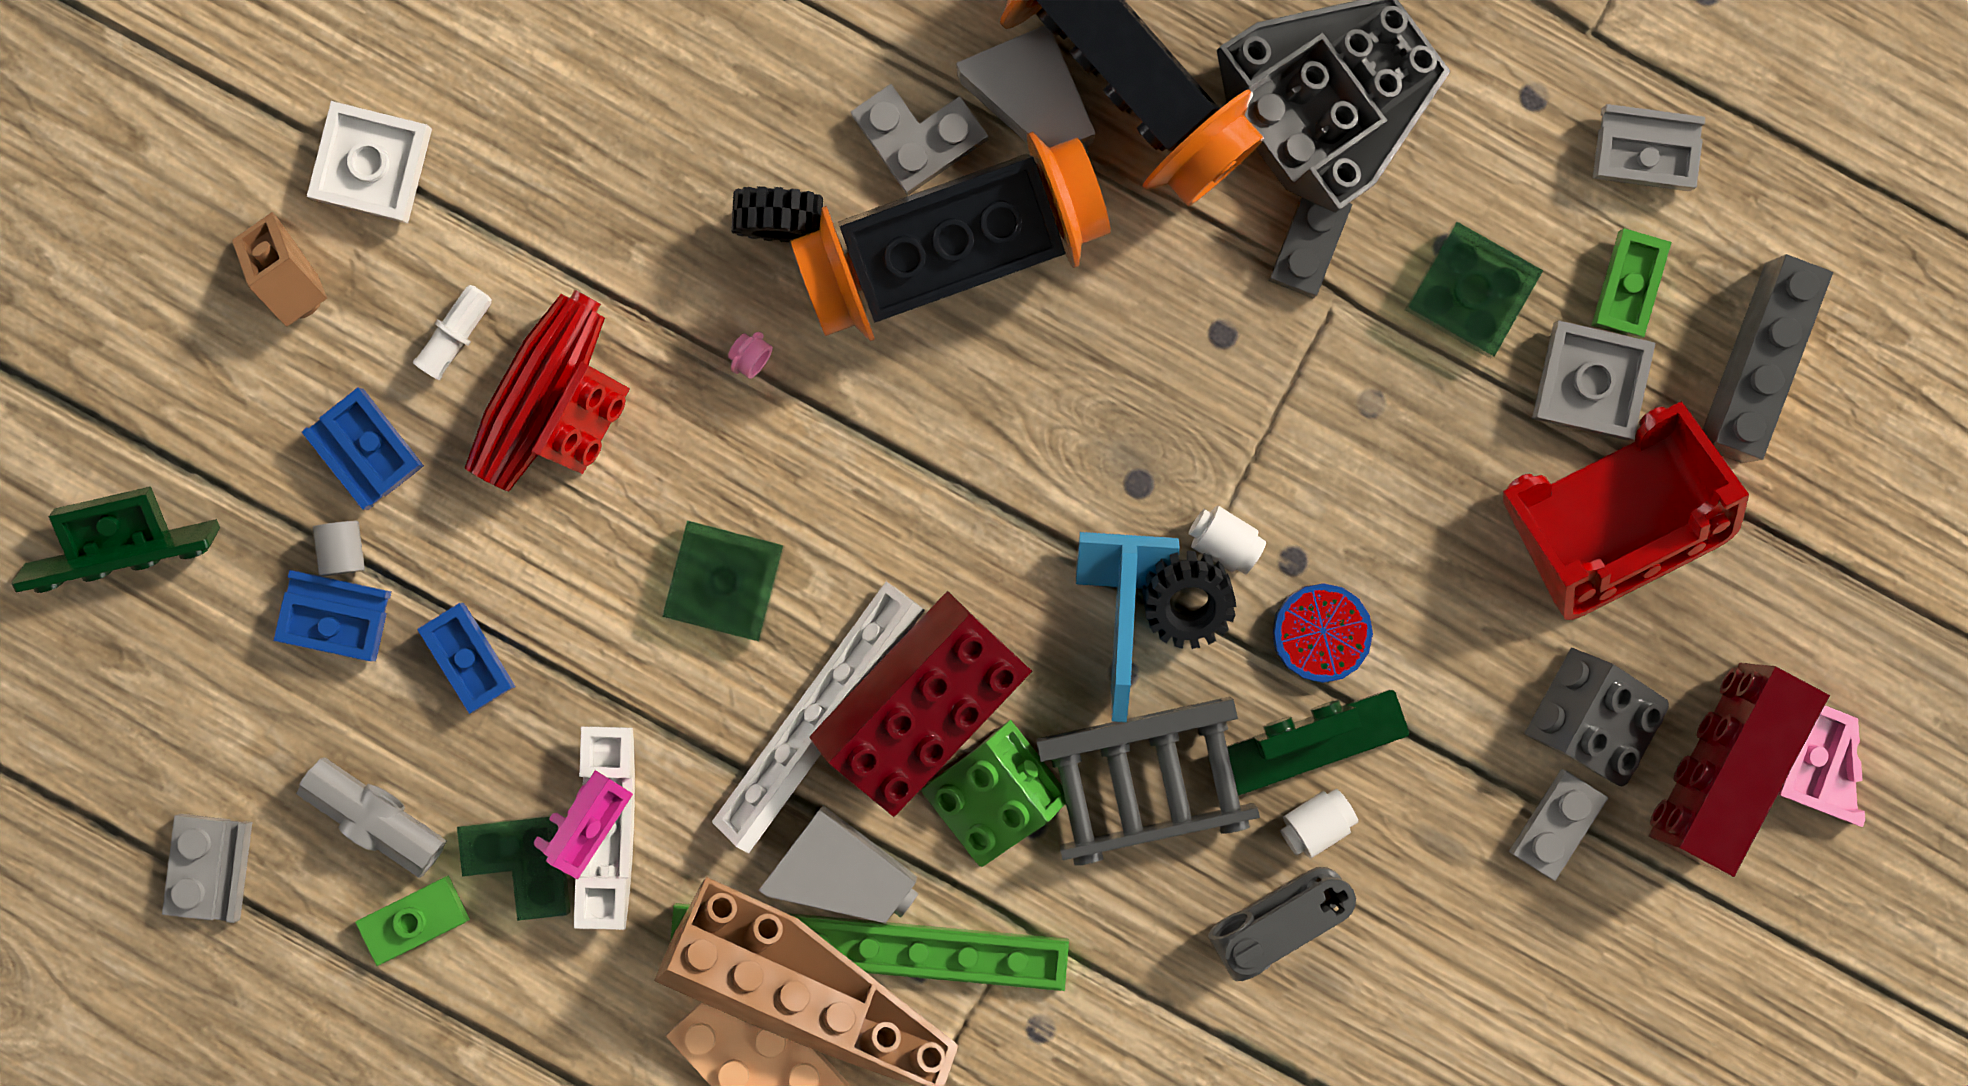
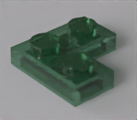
(509, 846)

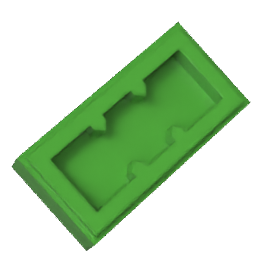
(412, 920)

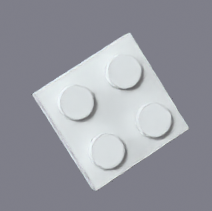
(369, 162)

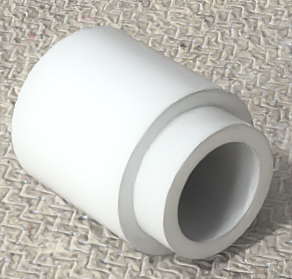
(1227, 539)
(1318, 823)

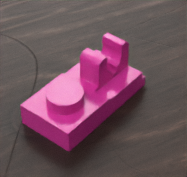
(586, 826)

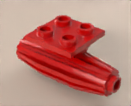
(549, 399)

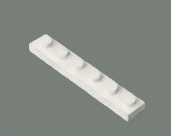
(791, 750)

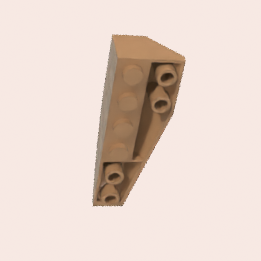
(798, 987)

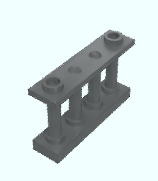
(1162, 731)

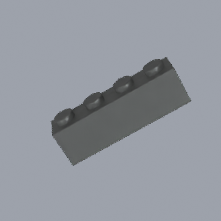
(1765, 357)

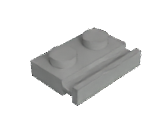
(1648, 147)
(207, 868)

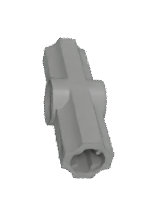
(371, 817)

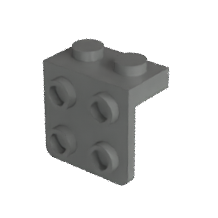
(1598, 716)

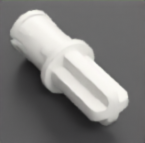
(453, 332)

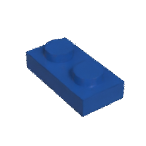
(466, 657)

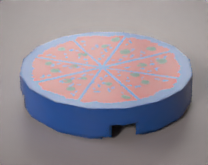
(1322, 632)

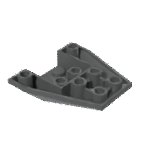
(1333, 93)

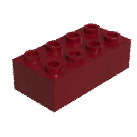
(919, 704)
(1737, 765)

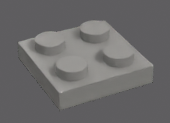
(1593, 380)

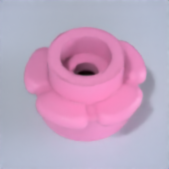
(749, 354)

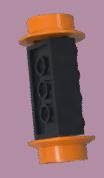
(1152, 83)
(953, 236)

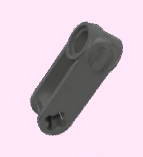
(1281, 922)

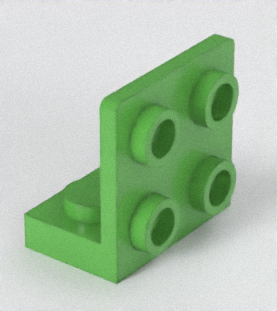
(996, 794)

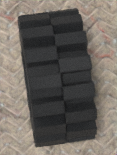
(775, 213)
(1193, 624)

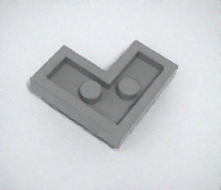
(917, 150)

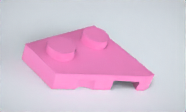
(1828, 768)

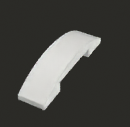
(605, 883)

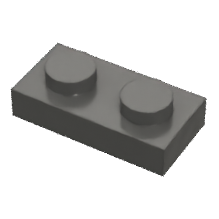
(1308, 247)

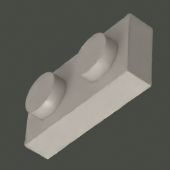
(1558, 824)

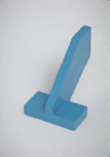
(1123, 564)

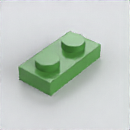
(1631, 283)

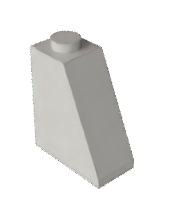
(1029, 88)
(841, 873)

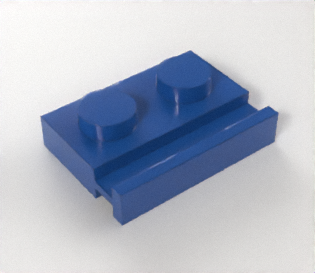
(362, 448)
(332, 616)

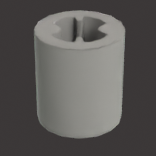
(338, 548)

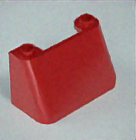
(1628, 513)

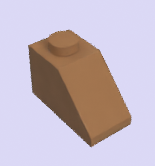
(278, 270)

